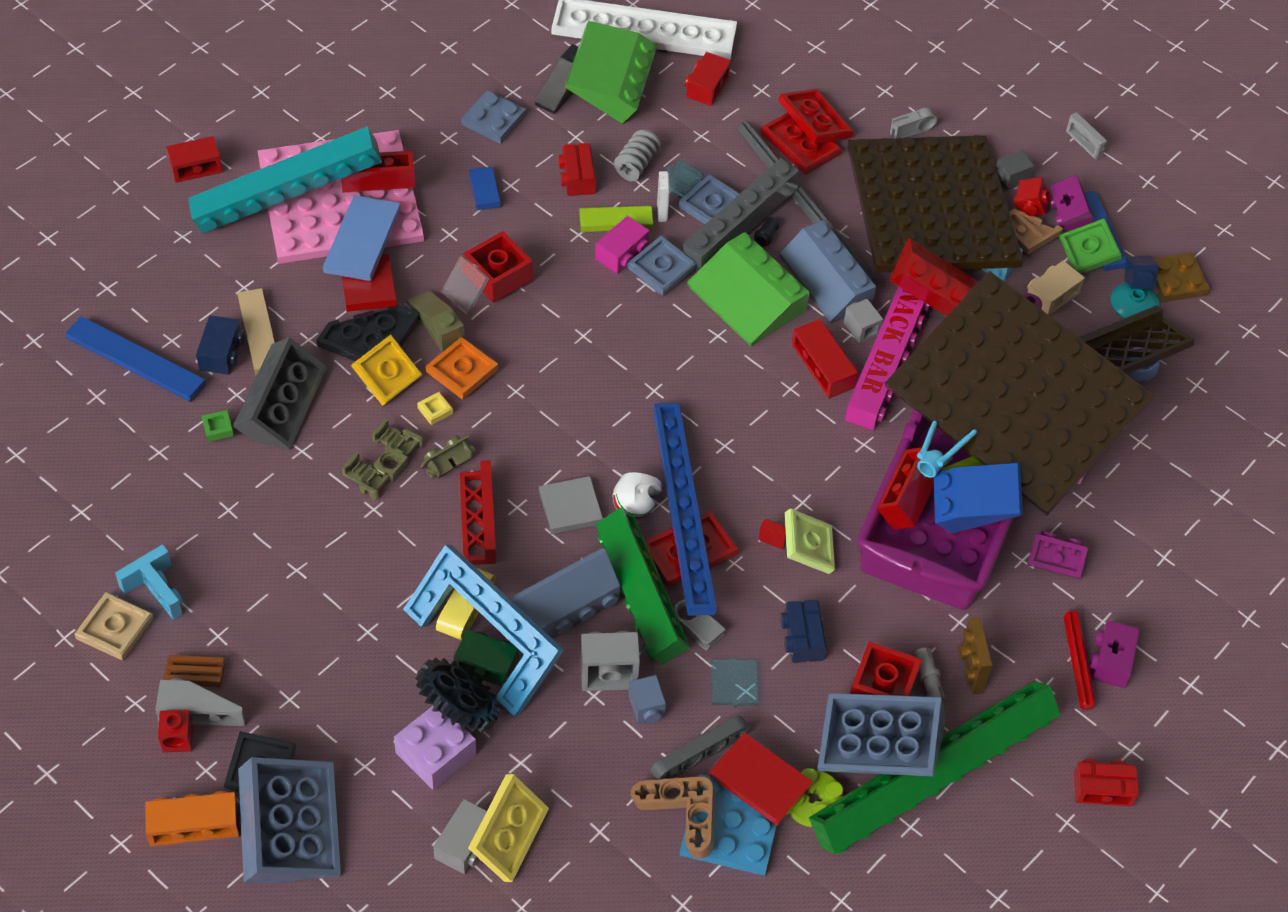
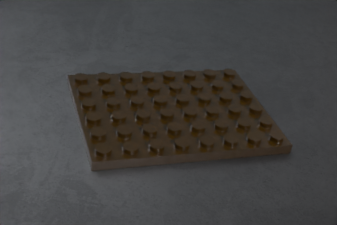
(936, 194)
(1024, 388)

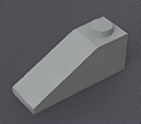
(202, 704)

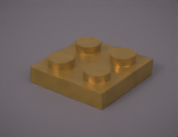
(1180, 278)
(975, 655)

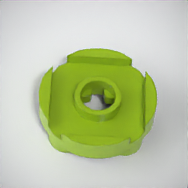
(824, 786)

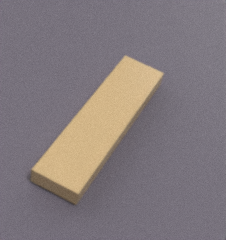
(256, 325)

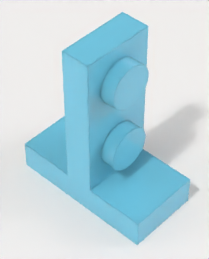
(149, 571)

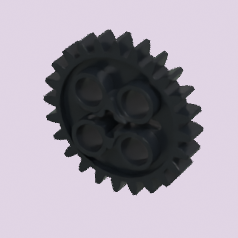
(458, 695)

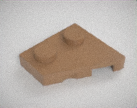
(1031, 232)

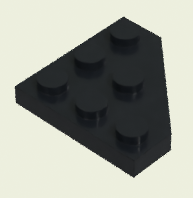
(366, 330)

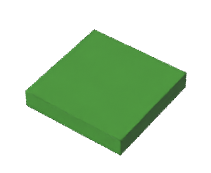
(1090, 246)

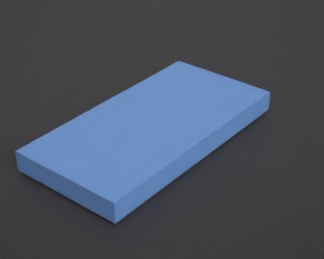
(362, 238)

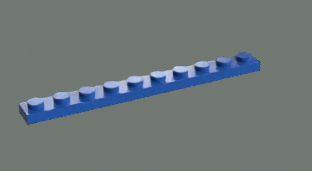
(684, 510)

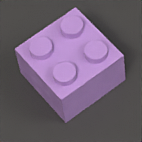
(434, 747)

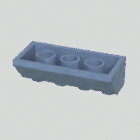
(827, 270)
(571, 594)

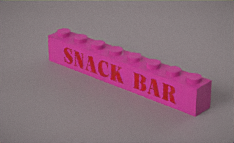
(886, 356)

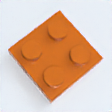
(462, 368)

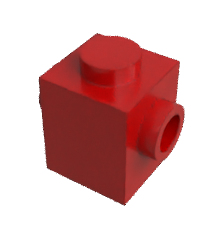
(1032, 196)

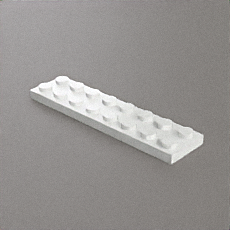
(666, 29)

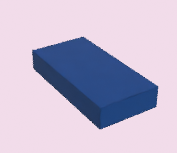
(484, 188)

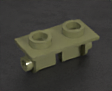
(438, 461)

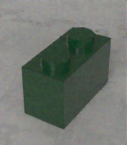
(487, 657)

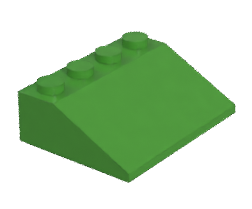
(611, 69)
(749, 289)

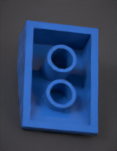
(977, 496)

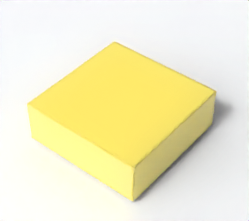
(435, 408)

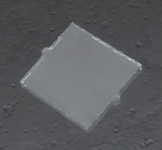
(465, 285)

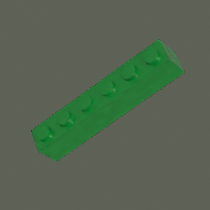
(642, 586)

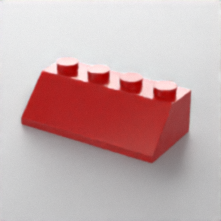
(931, 278)

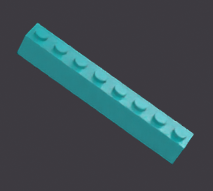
(285, 180)

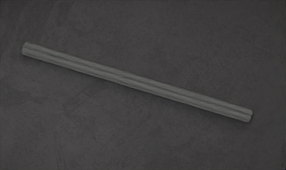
(800, 195)

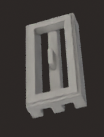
(1086, 135)

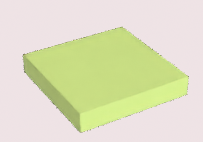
(809, 541)

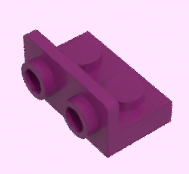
(1057, 555)

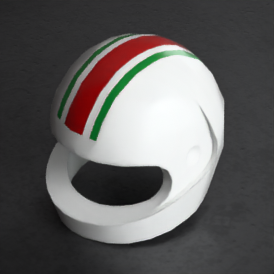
(634, 493)

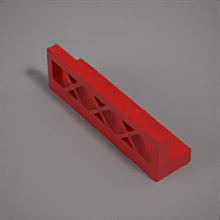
(486, 510)

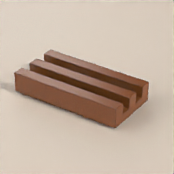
(196, 666)

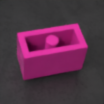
(621, 244)

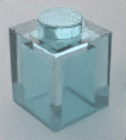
(683, 178)

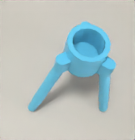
(934, 460)

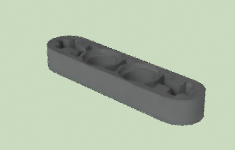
(700, 749)

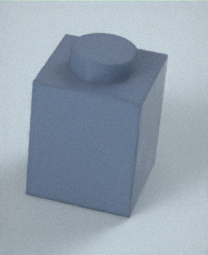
(647, 699)

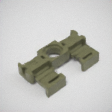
(397, 448)

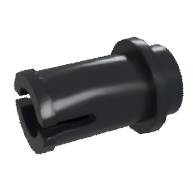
(764, 235)

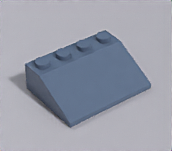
(882, 734)
(288, 820)

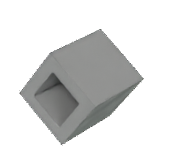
(862, 320)

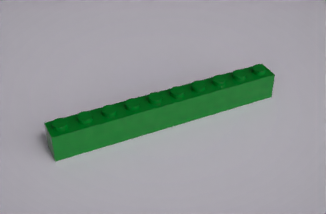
(961, 751)

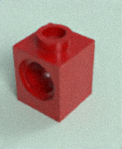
(175, 731)

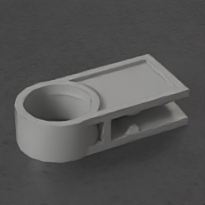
(912, 124)
(701, 629)

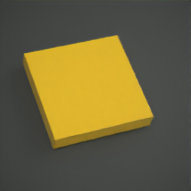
(386, 370)

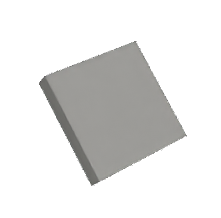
(570, 505)

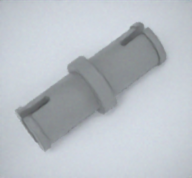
(929, 674)

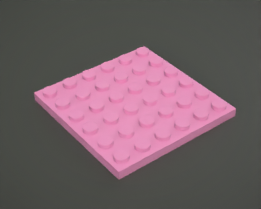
(309, 222)

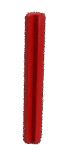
(1079, 660)

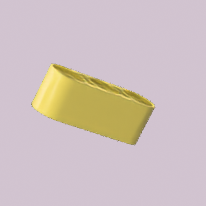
(458, 613)

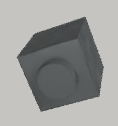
(1014, 168)

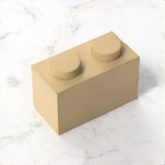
(1056, 286)

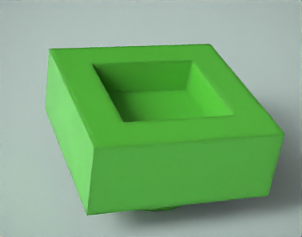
(217, 426)

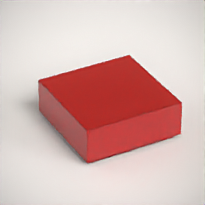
(773, 533)

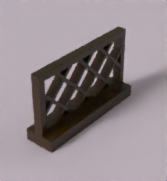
(1129, 333)

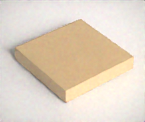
(114, 626)

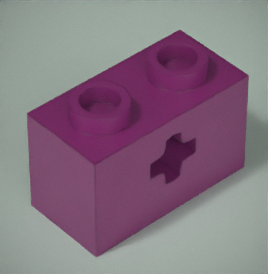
(1071, 204)
(1115, 654)

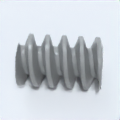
(636, 154)

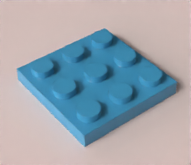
(740, 834)

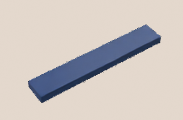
(135, 359)

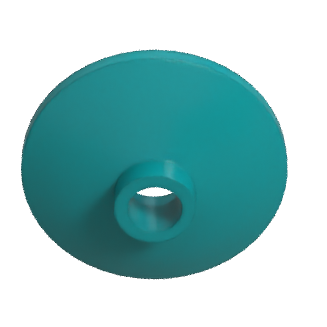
(1131, 301)

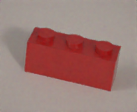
(393, 173)
(824, 358)
(906, 492)

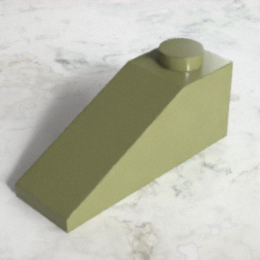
(437, 319)

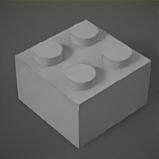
(609, 660)

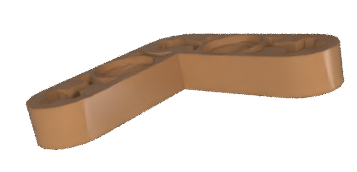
(693, 805)

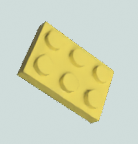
(508, 828)

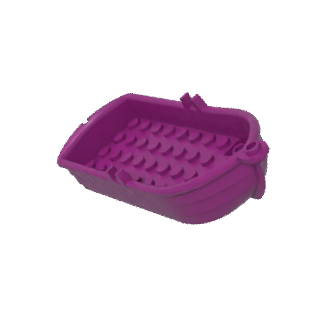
(928, 556)

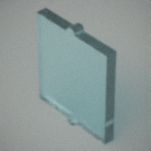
(734, 682)

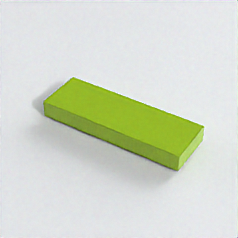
(608, 217)

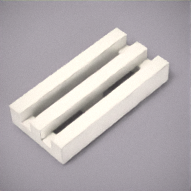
(663, 196)

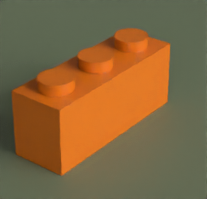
(191, 818)

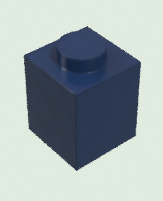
(1141, 272)

